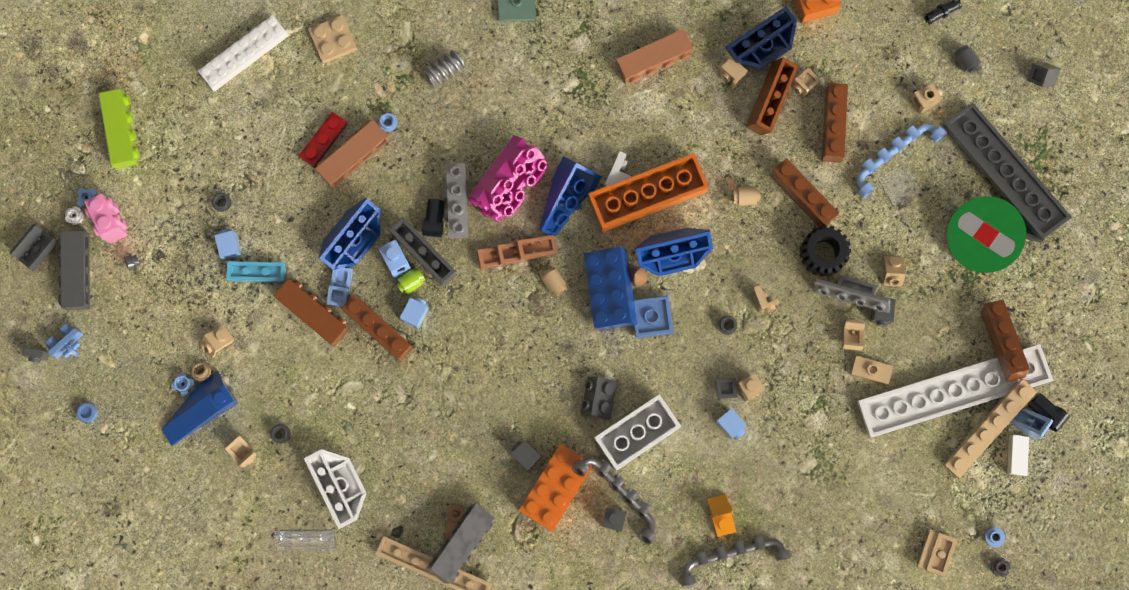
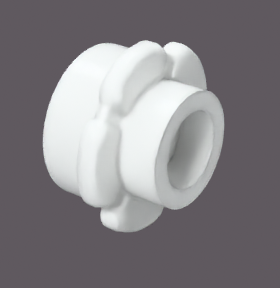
(74, 220)

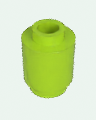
(410, 281)

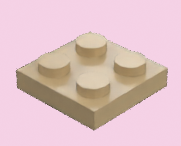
(332, 39)

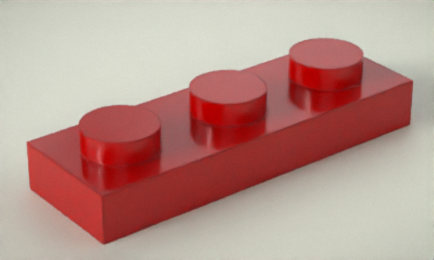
(323, 140)

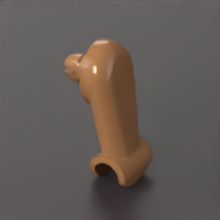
(454, 514)

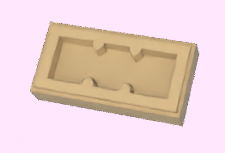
(871, 370)

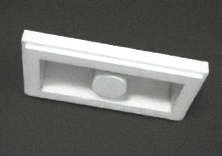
(1018, 455)

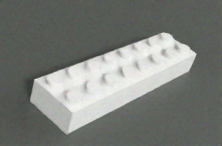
(243, 53)

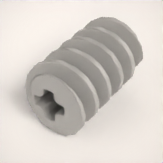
(444, 68)

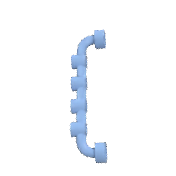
(898, 145)

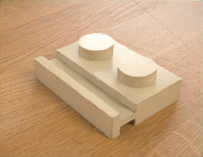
(936, 553)

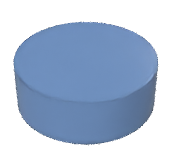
(87, 412)

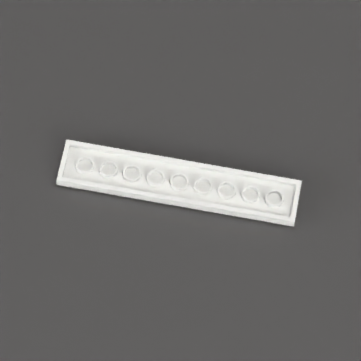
(946, 393)

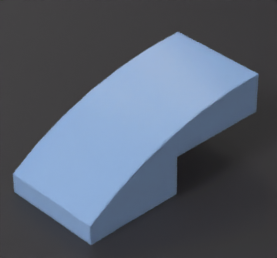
(340, 286)

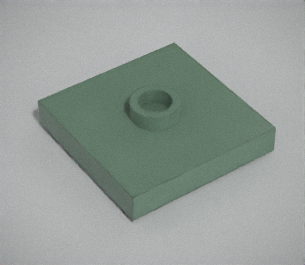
(516, 10)

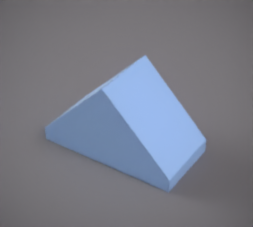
(1031, 423)

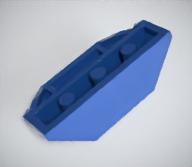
(351, 236)
(674, 250)

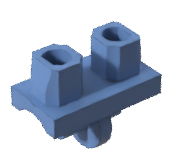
(66, 345)

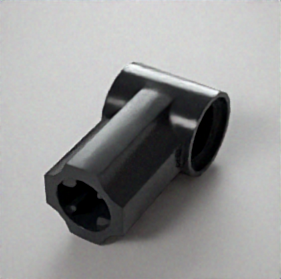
(433, 223)
(1044, 407)

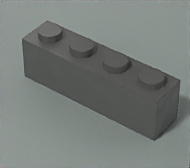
(423, 252)
(74, 270)

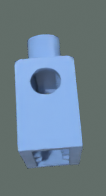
(394, 259)

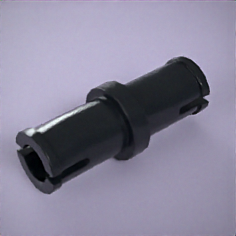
(942, 11)

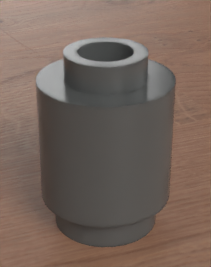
(967, 59)

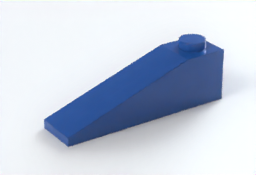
(567, 192)
(203, 405)

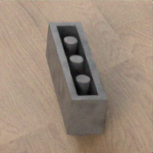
(460, 543)

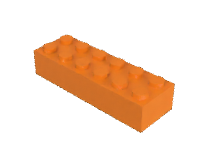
(648, 192)

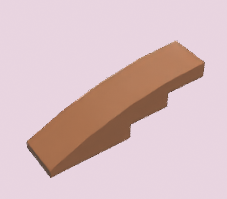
(516, 252)

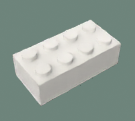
(637, 432)

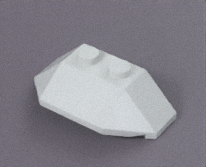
(337, 485)

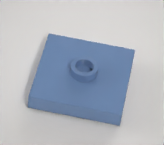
(653, 317)

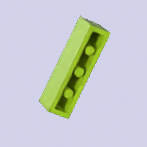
(119, 128)

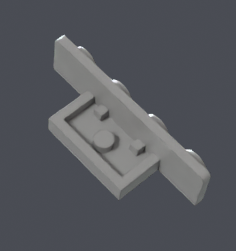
(457, 200)
(855, 292)

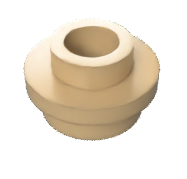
(198, 368)

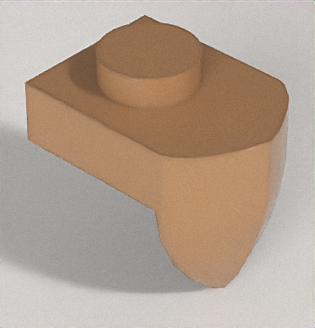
(638, 275)

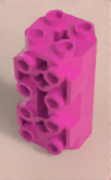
(503, 184)

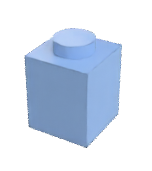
(228, 244)
(414, 312)
(731, 424)

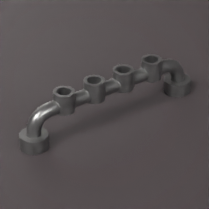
(628, 496)
(739, 549)

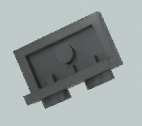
(33, 247)
(598, 397)

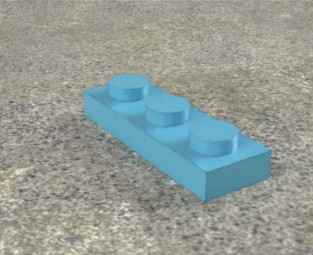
(256, 271)

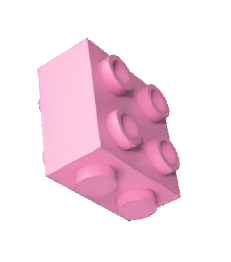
(106, 218)

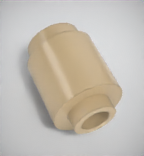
(746, 196)
(554, 282)

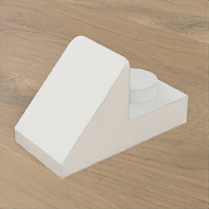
(616, 174)

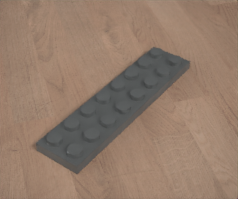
(1007, 171)

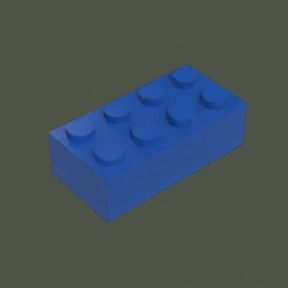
(610, 288)

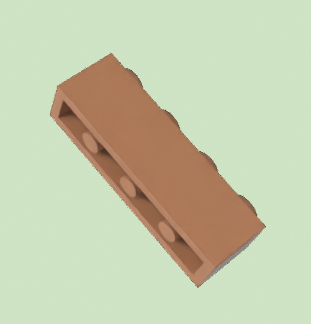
(654, 56)
(352, 154)

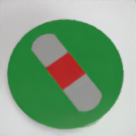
(986, 234)

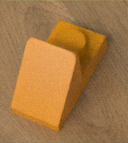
(721, 515)

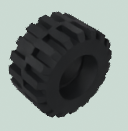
(832, 237)

